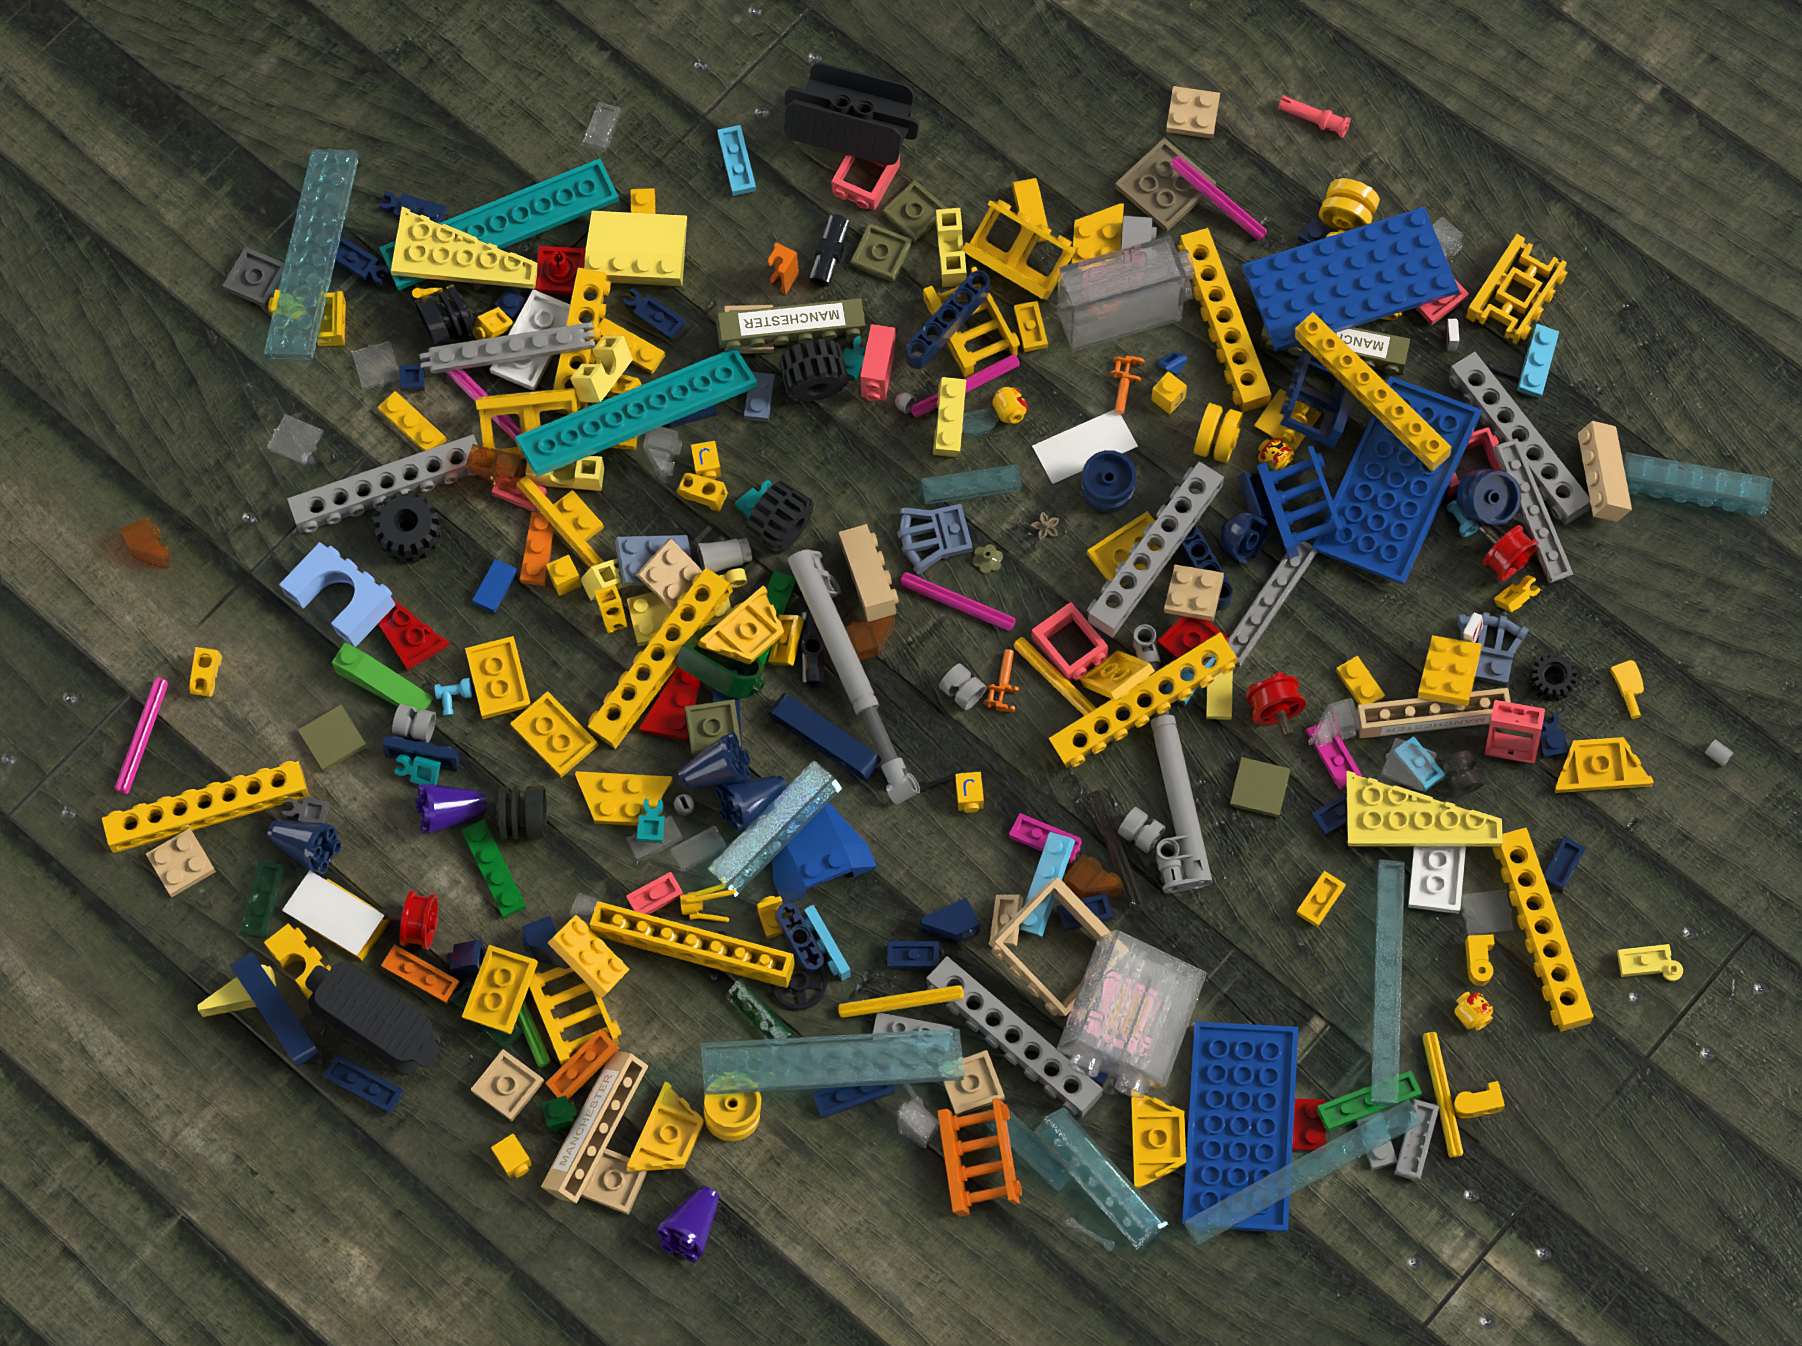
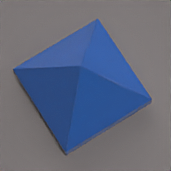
(1173, 362)

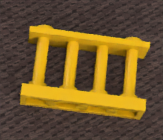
(956, 343)
(556, 1026)

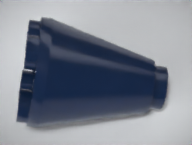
(717, 765)
(748, 800)
(306, 842)

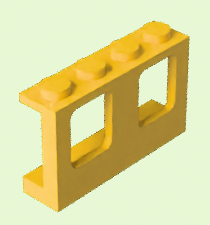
(1014, 263)
(527, 406)

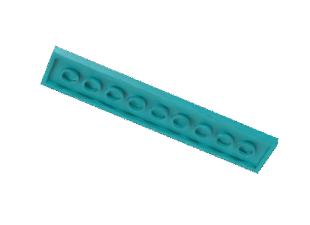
(529, 211)
(635, 412)

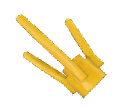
(693, 902)

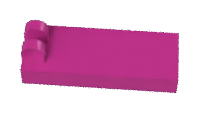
(1336, 759)
(1035, 834)

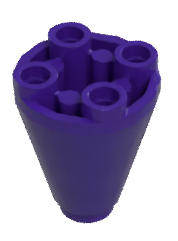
(447, 806)
(689, 1225)

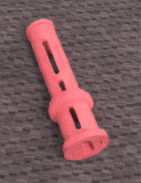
(1324, 119)

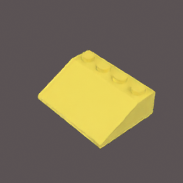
(637, 247)

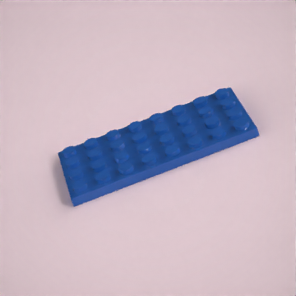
(1351, 277)
(1391, 493)
(1240, 1116)

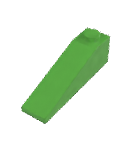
(378, 678)

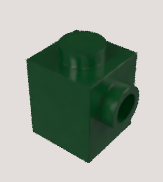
(559, 1114)

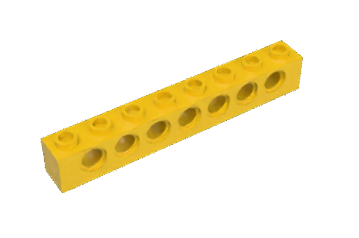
(1372, 392)
(1248, 397)
(1170, 674)
(614, 731)
(195, 817)
(1520, 844)
(692, 944)

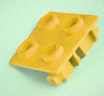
(1270, 420)

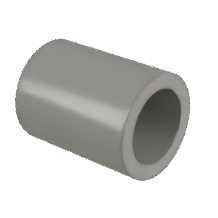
(1719, 753)

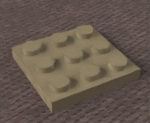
(1159, 188)

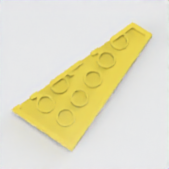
(449, 254)
(1402, 817)

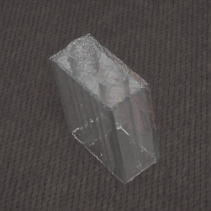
(1123, 292)
(1130, 1014)

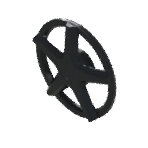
(800, 983)

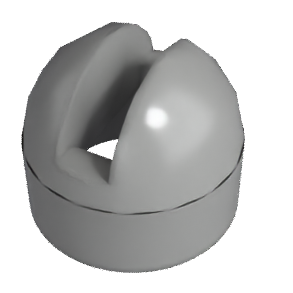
(904, 402)
(679, 807)

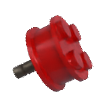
(1276, 701)

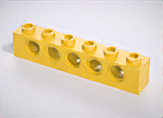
(586, 282)

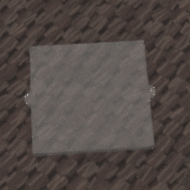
(376, 365)
(295, 439)
(1408, 764)
(1487, 912)

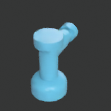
(1467, 526)
(445, 693)

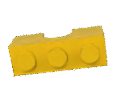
(289, 946)

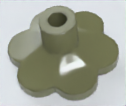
(987, 563)

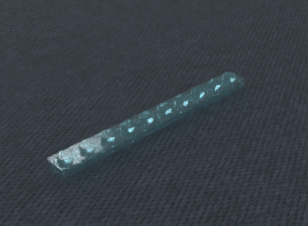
(1387, 983)
(1302, 1172)

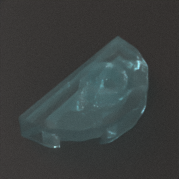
(979, 422)

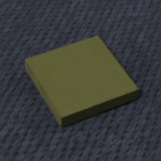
(913, 211)
(881, 252)
(709, 723)
(332, 738)
(1260, 787)

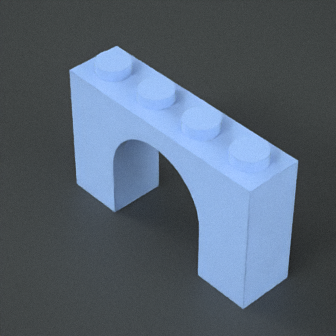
(325, 567)

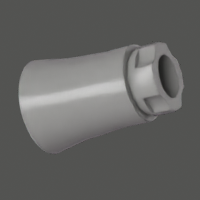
(724, 554)

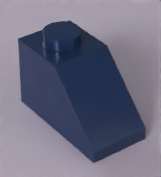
(952, 922)
(536, 940)
(466, 959)

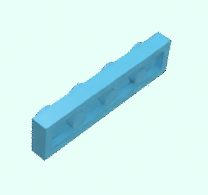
(1051, 865)

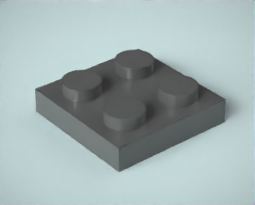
(254, 277)

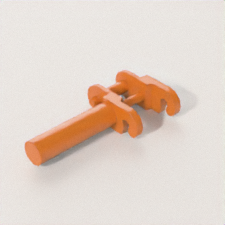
(1125, 379)
(1003, 684)

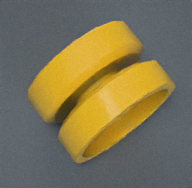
(1348, 205)
(1215, 432)
(732, 1114)

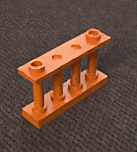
(954, 1149)

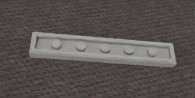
(1534, 512)
(1269, 601)

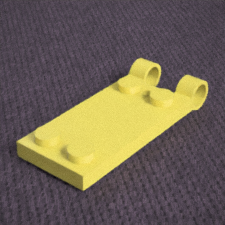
(649, 611)

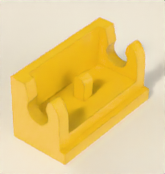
(333, 321)

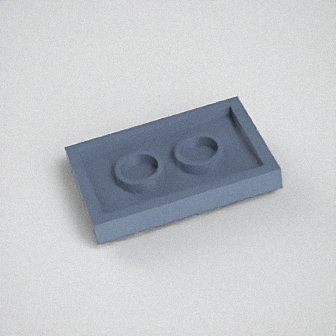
(637, 550)

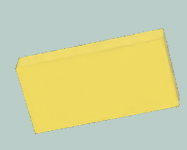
(1220, 697)

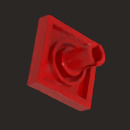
(558, 269)

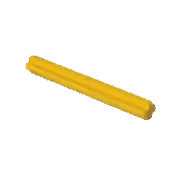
(559, 522)
(1048, 671)
(901, 1001)
(1442, 1094)

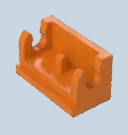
(785, 266)

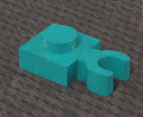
(854, 359)
(749, 500)
(421, 769)
(651, 825)

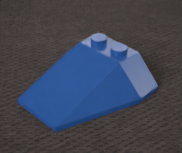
(820, 853)

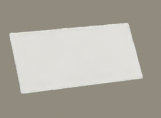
(1068, 451)
(333, 912)

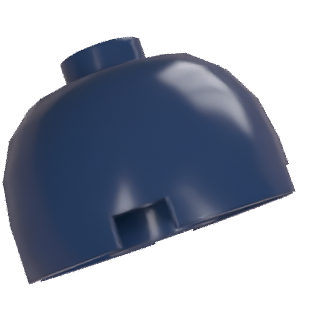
(1243, 536)

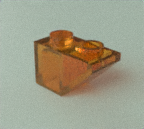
(495, 465)
(144, 543)
(871, 636)
(1089, 879)

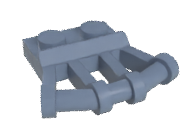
(950, 533)
(1494, 663)

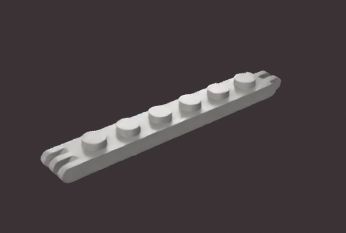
(508, 348)

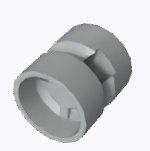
(962, 686)
(413, 723)
(1141, 830)

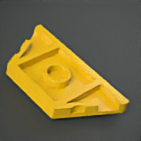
(1098, 233)
(746, 630)
(1601, 766)
(620, 797)
(667, 1134)
(1156, 1139)

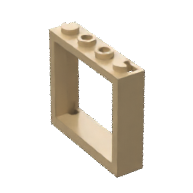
(1018, 969)

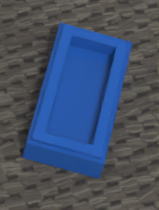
(494, 586)

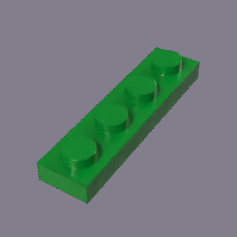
(779, 595)
(494, 869)
(1358, 1104)

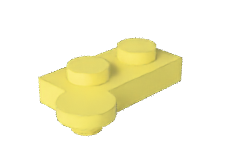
(1649, 961)

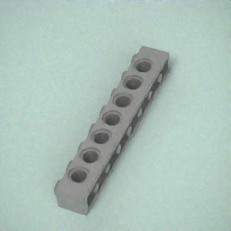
(1518, 425)
(373, 481)
(1111, 619)
(1088, 1091)

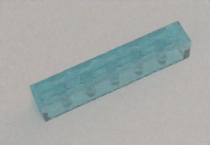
(1697, 484)
(774, 828)
(1100, 1178)

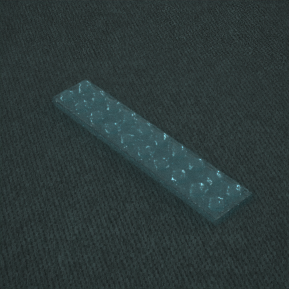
(311, 254)
(831, 1061)

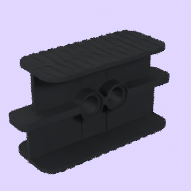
(851, 113)
(372, 1016)

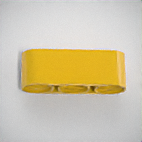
(1029, 202)

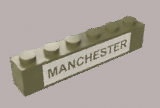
(790, 323)
(1376, 349)

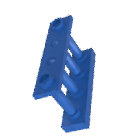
(1278, 498)

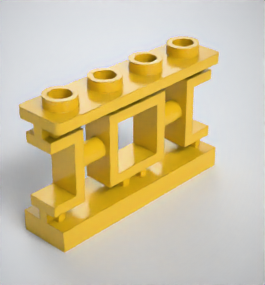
(1500, 280)

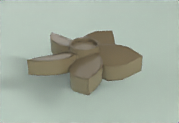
(1046, 526)

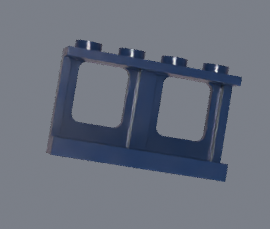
(1334, 406)

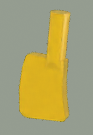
(419, 293)
(1629, 683)

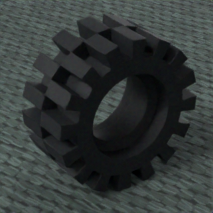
(1560, 664)

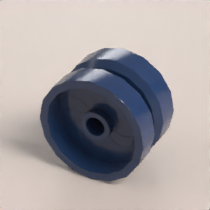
(1108, 481)
(1489, 496)

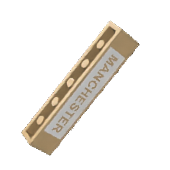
(1426, 715)
(594, 1126)

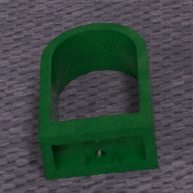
(716, 676)

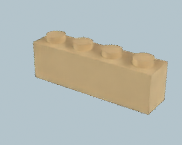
(1604, 471)
(867, 572)

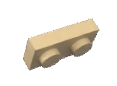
(1004, 910)

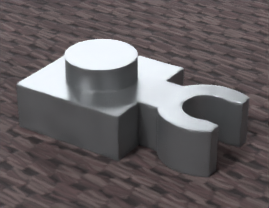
(309, 811)

